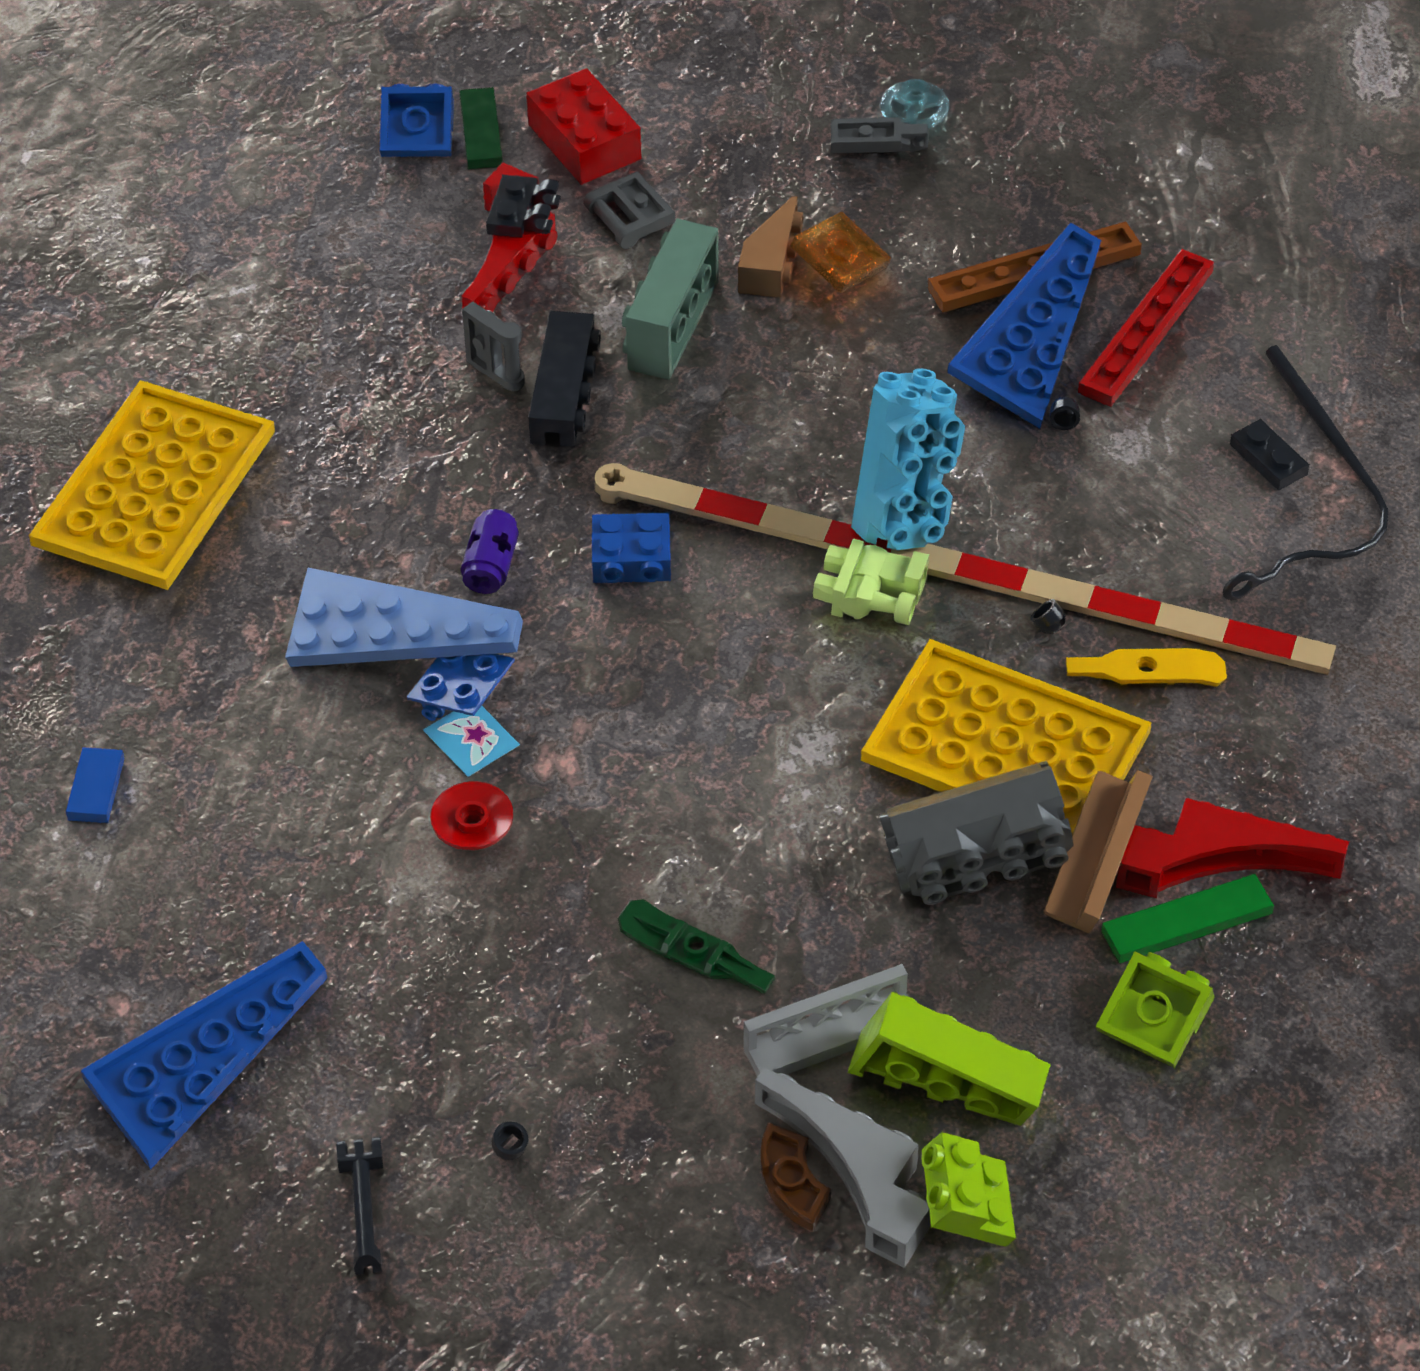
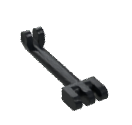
(360, 1164)

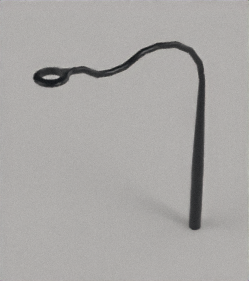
(1322, 419)

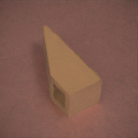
(767, 251)

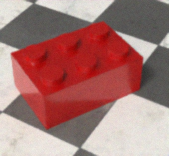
(584, 126)

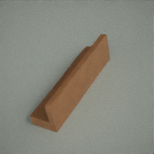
(1097, 849)

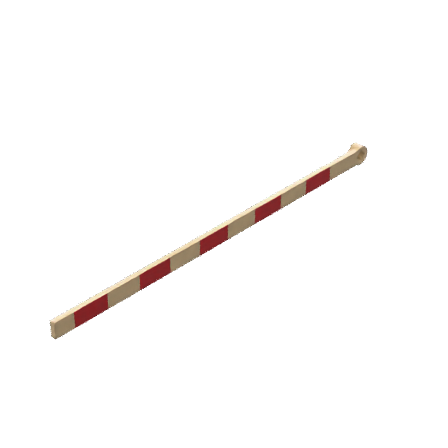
(972, 570)

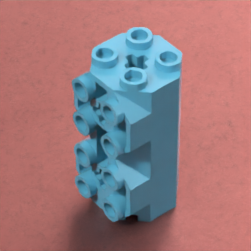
(905, 454)

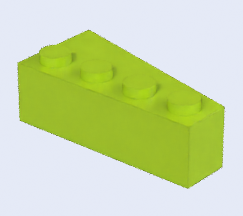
(949, 1060)

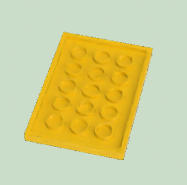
(152, 484)
(976, 719)

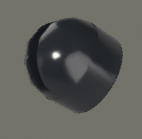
(1064, 413)
(1049, 617)
(502, 1136)

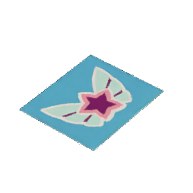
(471, 740)

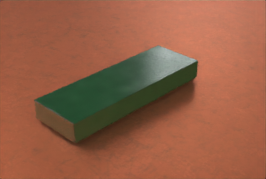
(480, 128)

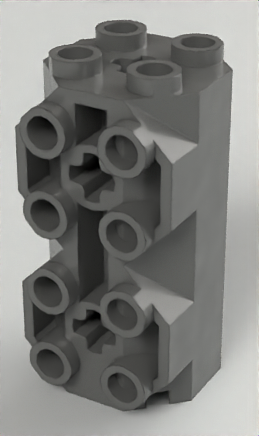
(965, 833)

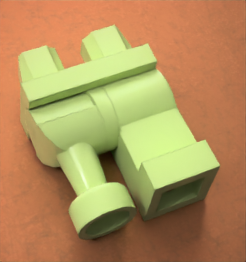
(871, 581)

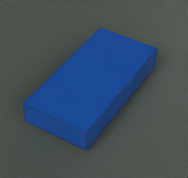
(95, 785)

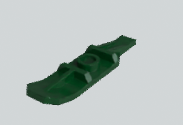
(672, 939)

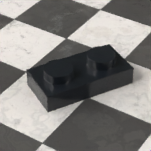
(1269, 454)

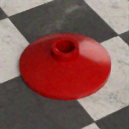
(467, 804)

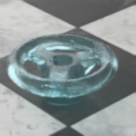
(916, 97)

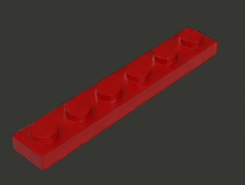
(1145, 328)

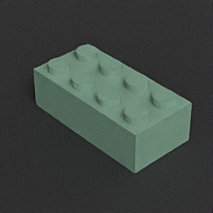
(671, 298)

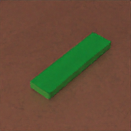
(1187, 918)

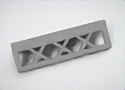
(826, 1032)

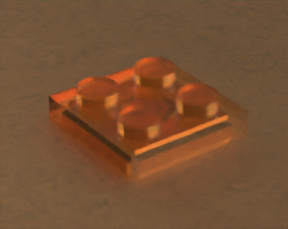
(840, 252)

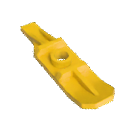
(1168, 666)

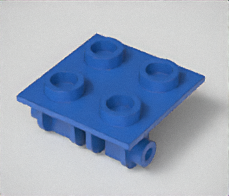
(459, 683)

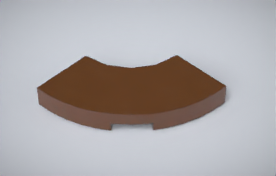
(790, 1179)

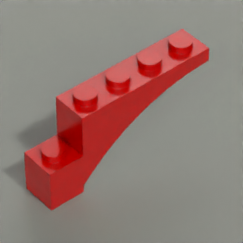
(508, 256)
(1220, 841)

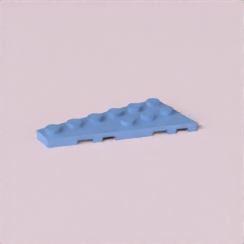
(372, 621)

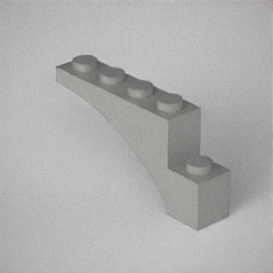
(866, 1157)

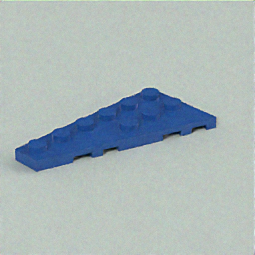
(1025, 339)
(182, 1065)

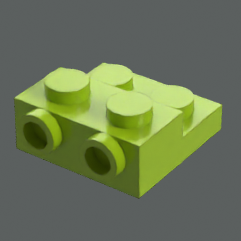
(1156, 1008)
(967, 1190)

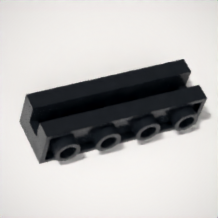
(563, 377)

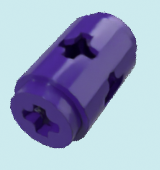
(489, 551)

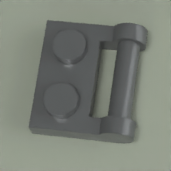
(638, 202)
(483, 346)

